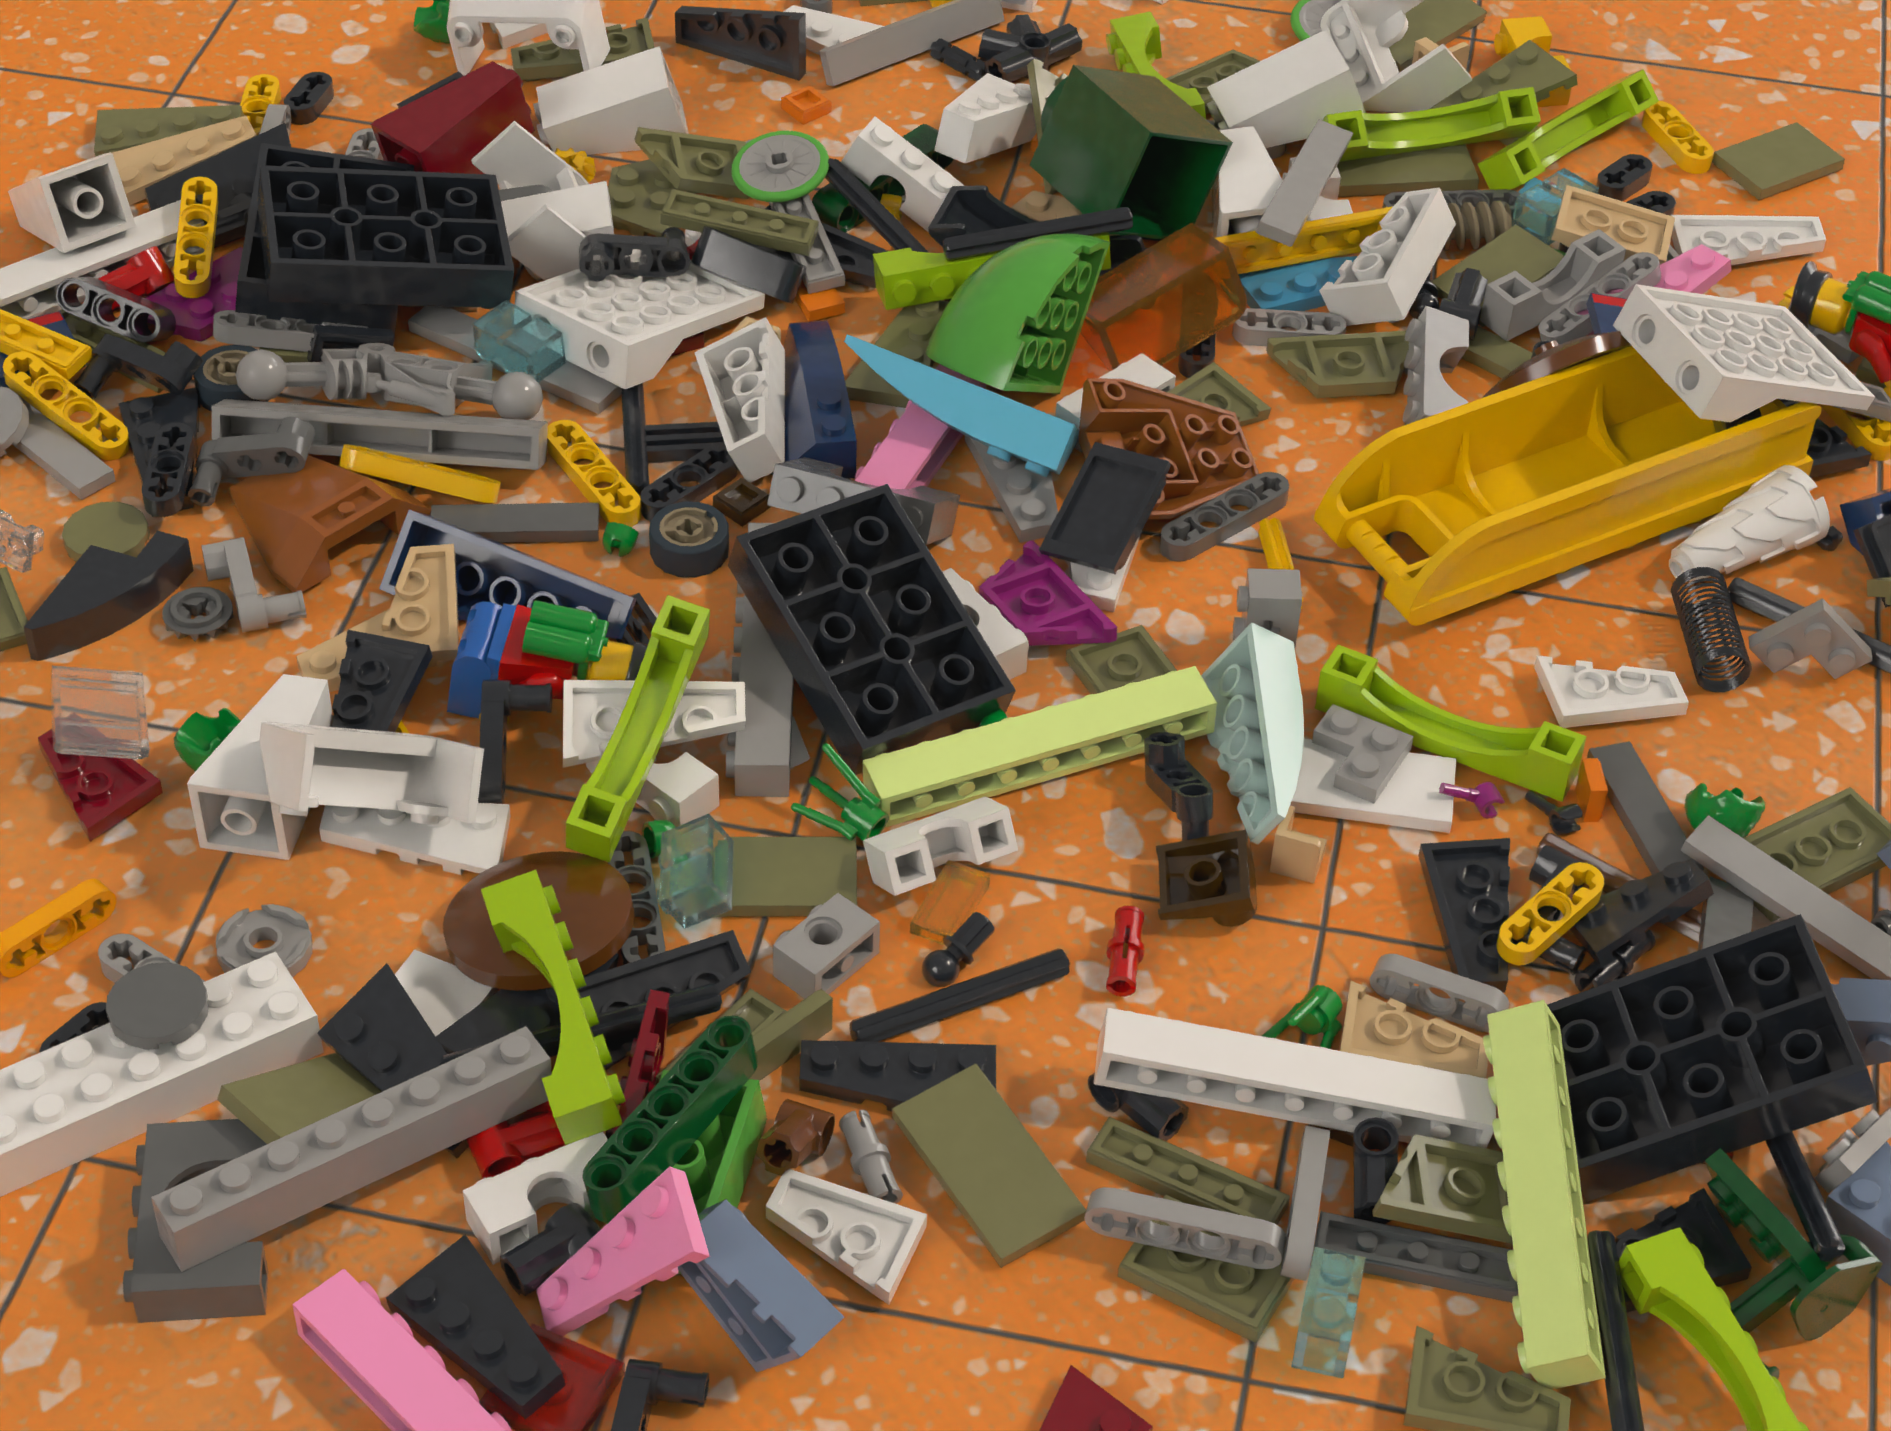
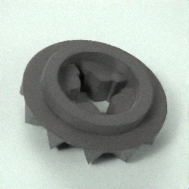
(194, 602)

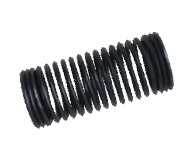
(1697, 658)

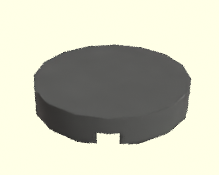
(157, 1005)

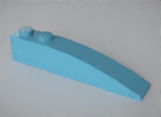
(976, 412)

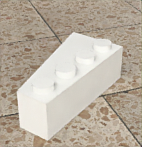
(986, 120)
(1392, 261)
(748, 396)

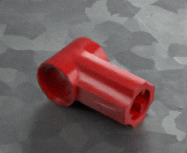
(142, 274)
(512, 1144)

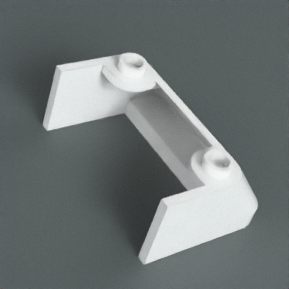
(568, 23)
(1363, 36)
(546, 241)
(370, 770)

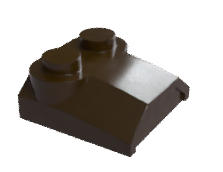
(1208, 879)

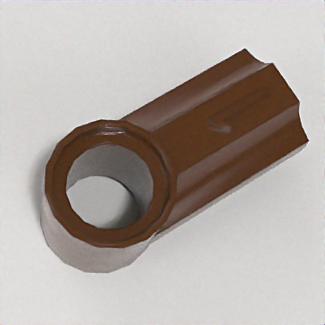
(795, 1135)

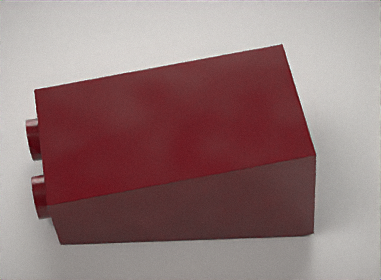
(454, 121)

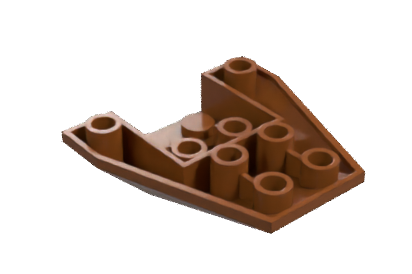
(1197, 439)
(312, 510)

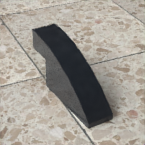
(107, 594)

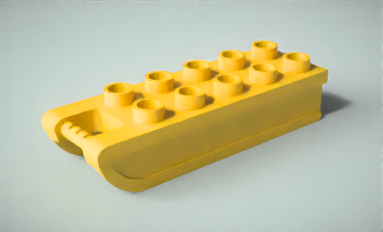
(1547, 481)

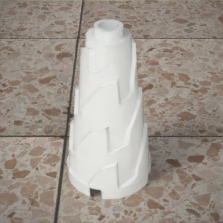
(1757, 525)

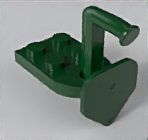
(1820, 1294)

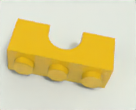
(1518, 31)

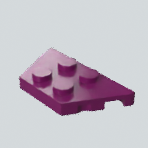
(196, 315)
(1045, 602)

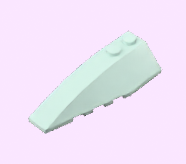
(1258, 725)

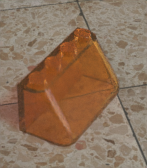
(1164, 299)

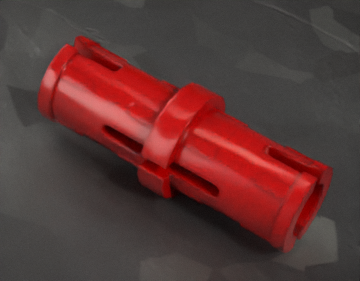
(1122, 970)

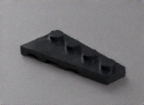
(230, 170)
(1470, 903)

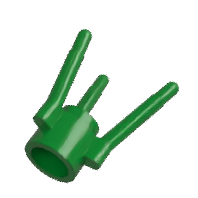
(860, 817)
(1313, 1015)

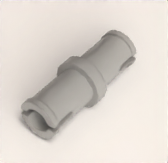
(870, 1157)

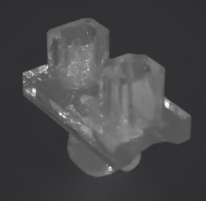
(18, 543)

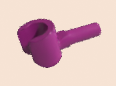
(1483, 796)

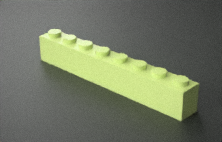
(1038, 745)
(1543, 1198)

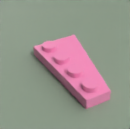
(1690, 272)
(633, 1249)

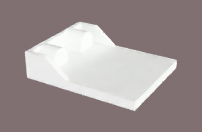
(634, 323)
(1733, 353)

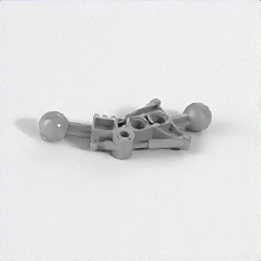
(397, 376)

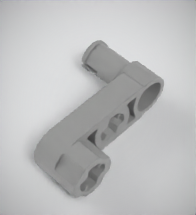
(232, 561)

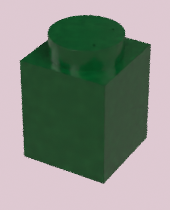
(1130, 145)

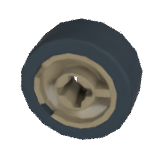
(217, 375)
(689, 539)

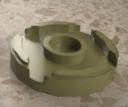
(107, 526)

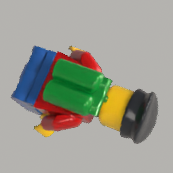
(1857, 307)
(535, 649)

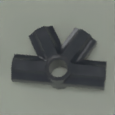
(1010, 52)

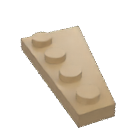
(162, 158)

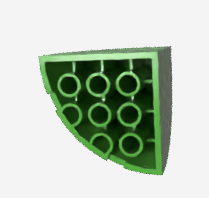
(1021, 313)

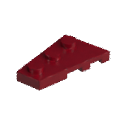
(645, 1055)

